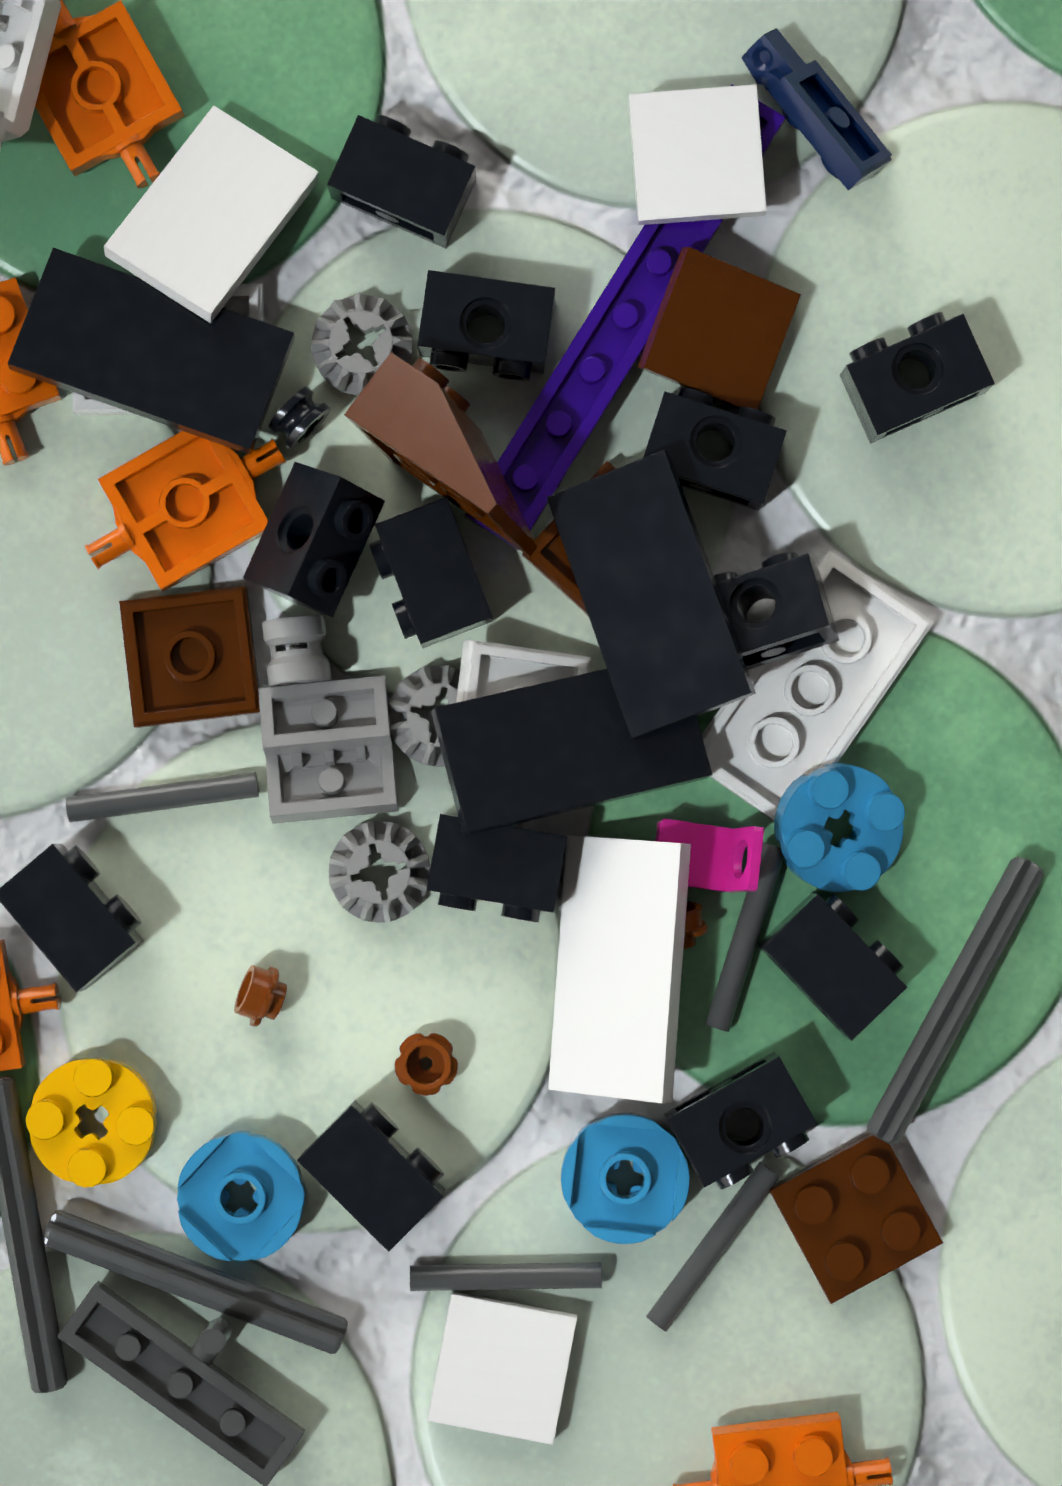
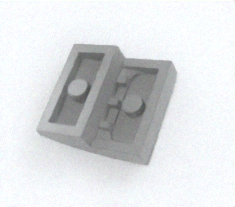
(328, 749)

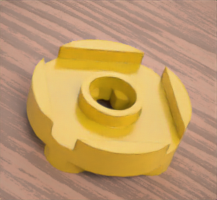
(55, 1120)

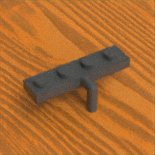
(183, 1381)

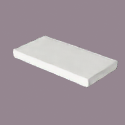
(818, 699)
(619, 968)

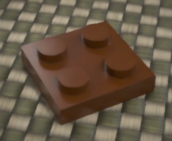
(855, 1216)

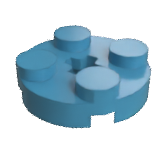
(875, 835)
(649, 1205)
(243, 1233)

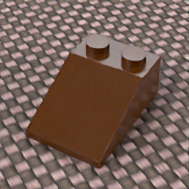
(428, 434)

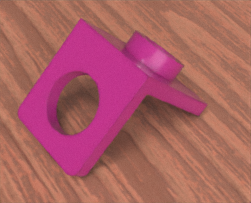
(717, 854)

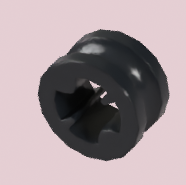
(299, 417)

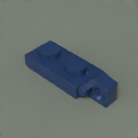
(817, 109)

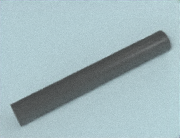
(162, 797)
(744, 941)
(712, 1246)
(505, 1276)

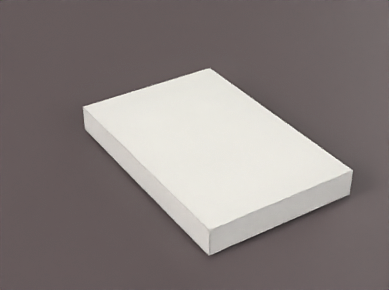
(211, 214)

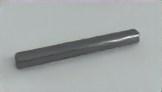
(955, 1000)
(27, 1249)
(195, 1281)

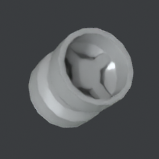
(296, 665)

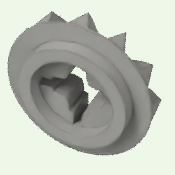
(331, 337)
(416, 691)
(405, 887)

